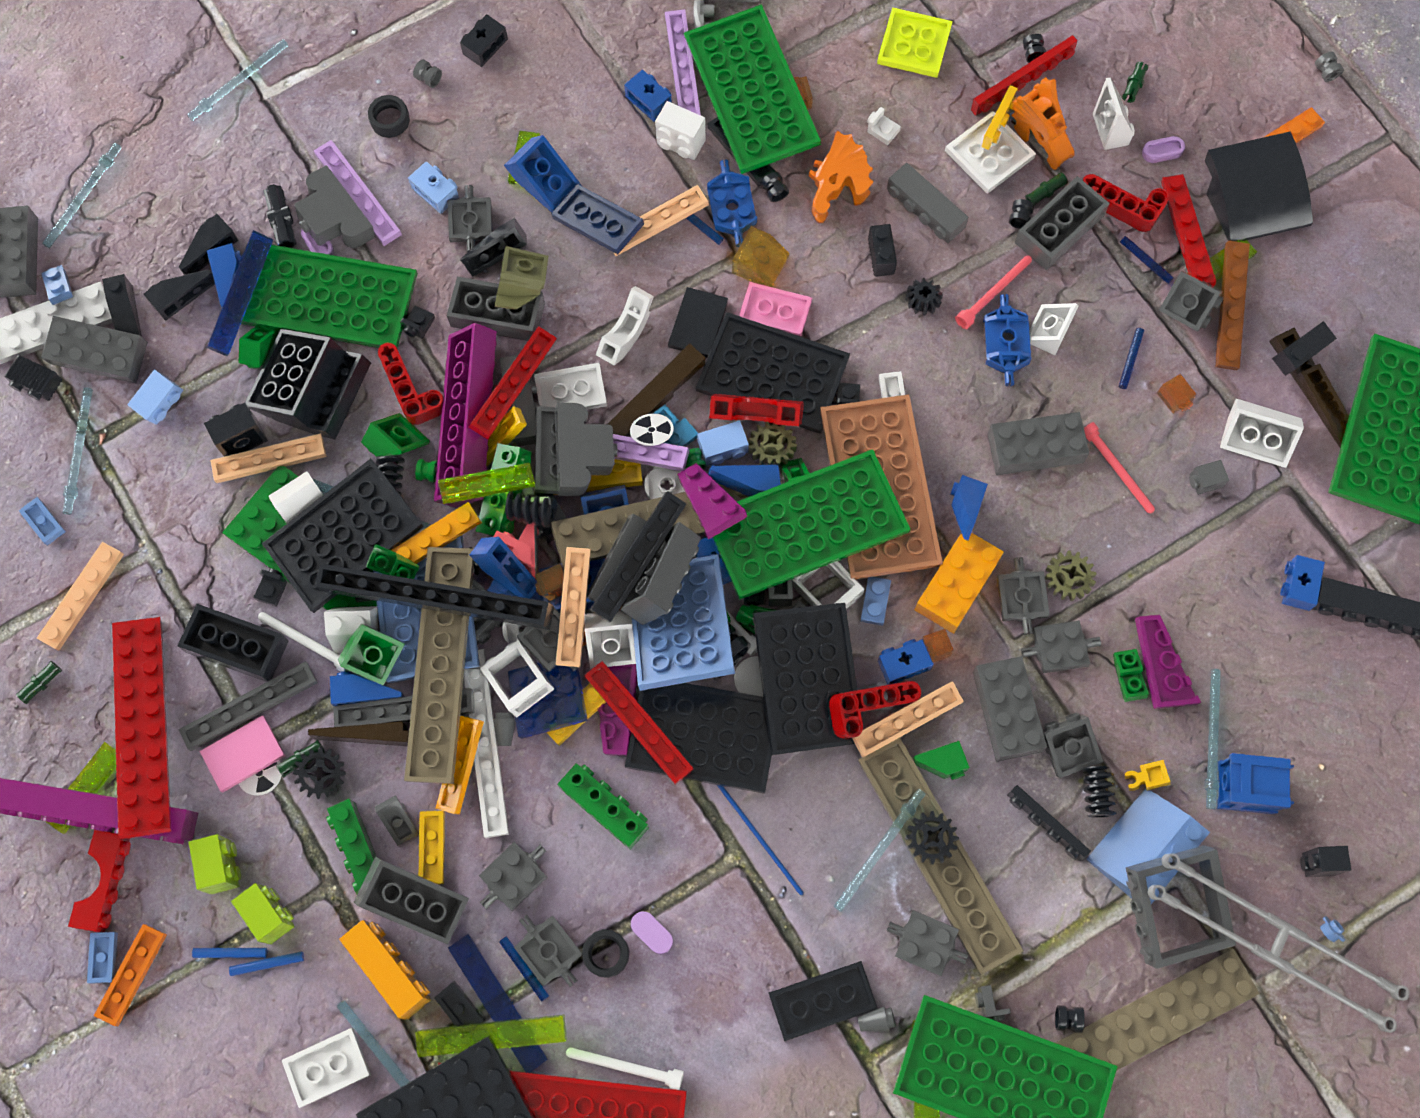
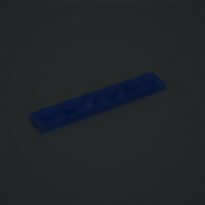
(239, 293)
(493, 996)

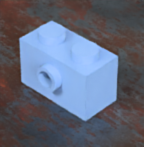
(433, 186)
(155, 397)
(723, 443)

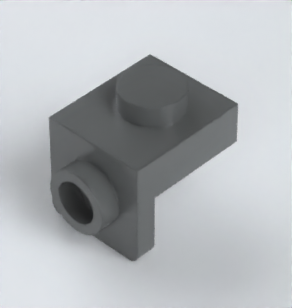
(985, 1001)

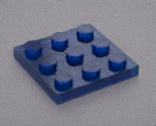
(557, 709)

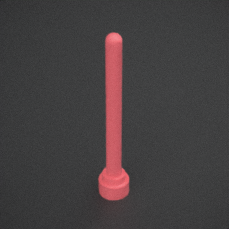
(966, 317)
(1092, 434)

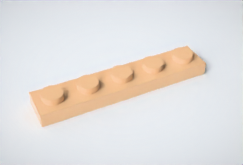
(668, 215)
(268, 458)
(80, 596)
(573, 607)
(908, 719)

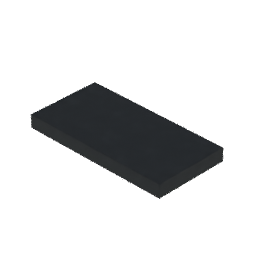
(822, 1001)

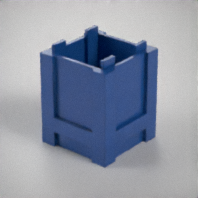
(1254, 783)

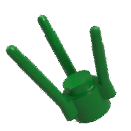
(746, 618)

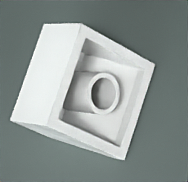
(344, 621)

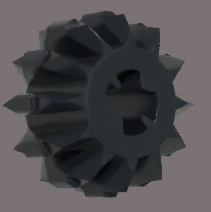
(918, 290)

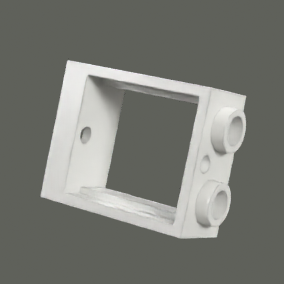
(854, 593)
(531, 693)

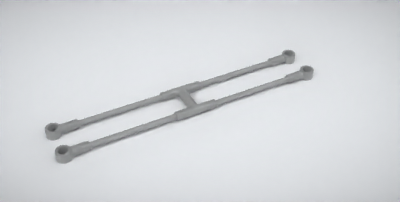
(1273, 955)

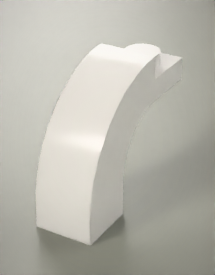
(627, 330)

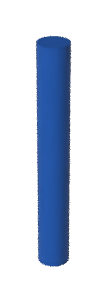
(229, 952)
(266, 963)

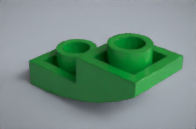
(391, 563)
(1130, 676)

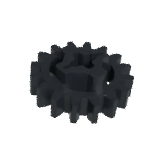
(318, 783)
(940, 846)

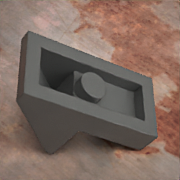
(396, 820)

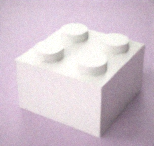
(680, 130)
(610, 641)

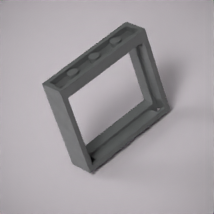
(1216, 904)

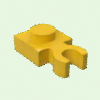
(1152, 775)

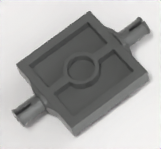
(469, 218)
(1023, 596)
(543, 642)
(1061, 646)
(513, 876)
(927, 943)
(548, 950)

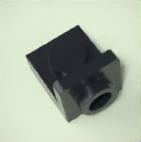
(417, 322)
(848, 393)
(270, 587)

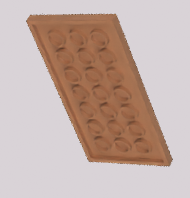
(891, 432)

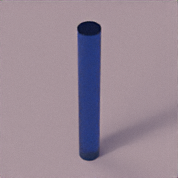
(705, 229)
(1147, 260)
(1131, 358)
(524, 969)

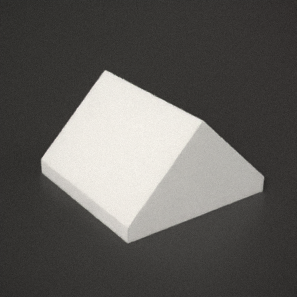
(1051, 326)
(295, 496)

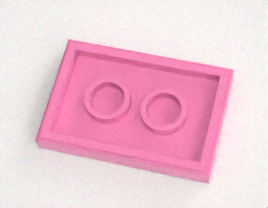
(776, 308)
(242, 753)

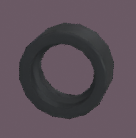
(386, 102)
(587, 951)

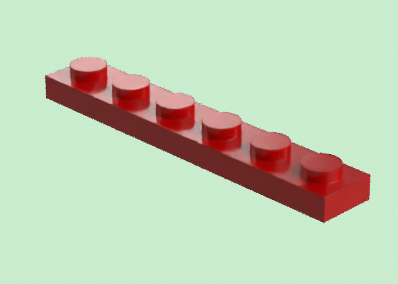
(1029, 72)
(1188, 229)
(512, 383)
(638, 722)

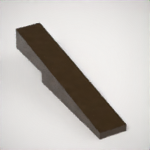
(1316, 388)
(659, 389)
(382, 733)

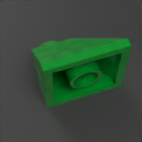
(393, 436)
(370, 654)

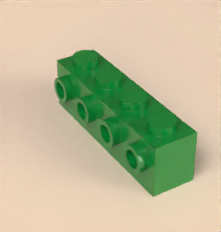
(493, 506)
(603, 805)
(352, 840)

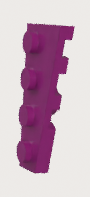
(710, 501)
(1163, 667)
(613, 732)

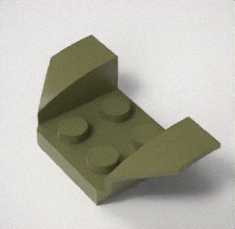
(521, 277)

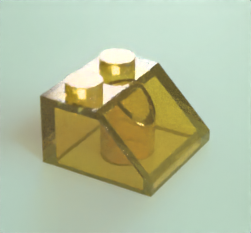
(759, 258)

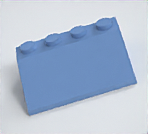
(1144, 834)

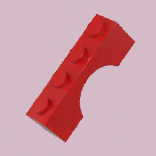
(756, 409)
(94, 912)

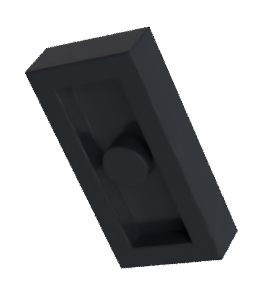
(458, 1006)

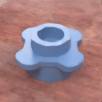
(1332, 930)

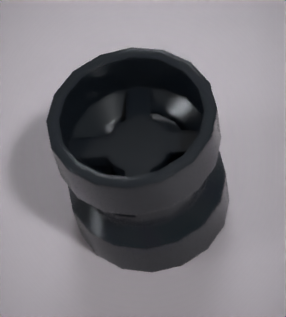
(1034, 46)
(776, 189)
(1021, 213)
(1069, 1019)

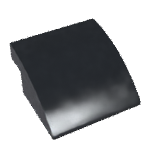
(1259, 187)
(308, 383)

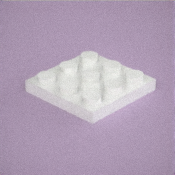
(994, 165)

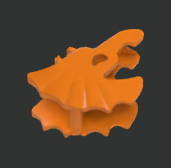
(1031, 114)
(842, 167)

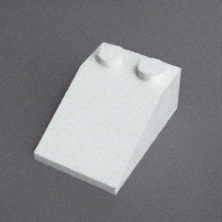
(1112, 118)

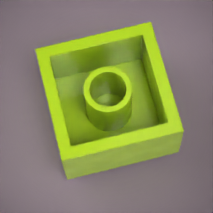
(214, 864)
(263, 913)

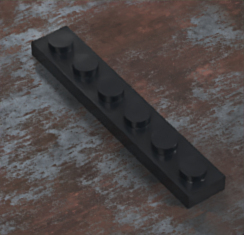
(638, 556)

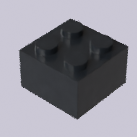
(235, 430)

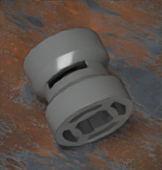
(1328, 65)
(425, 72)

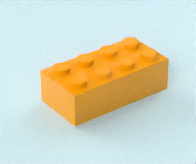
(958, 581)
(385, 969)

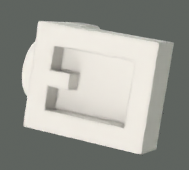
(882, 127)

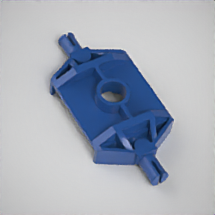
(727, 189)
(1004, 354)

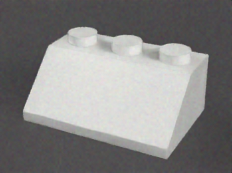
(1261, 433)

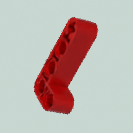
(1122, 199)
(404, 383)
(875, 700)

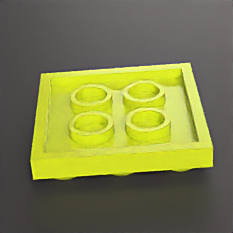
(914, 42)

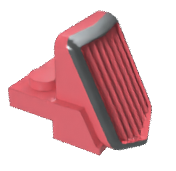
(525, 548)

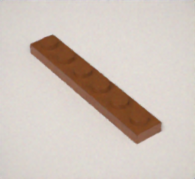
(1233, 305)

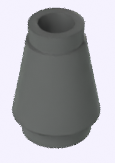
(504, 728)
(877, 1020)

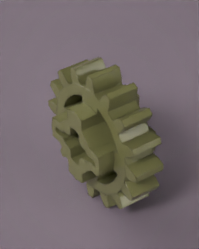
(772, 444)
(1079, 578)

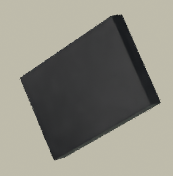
(698, 321)

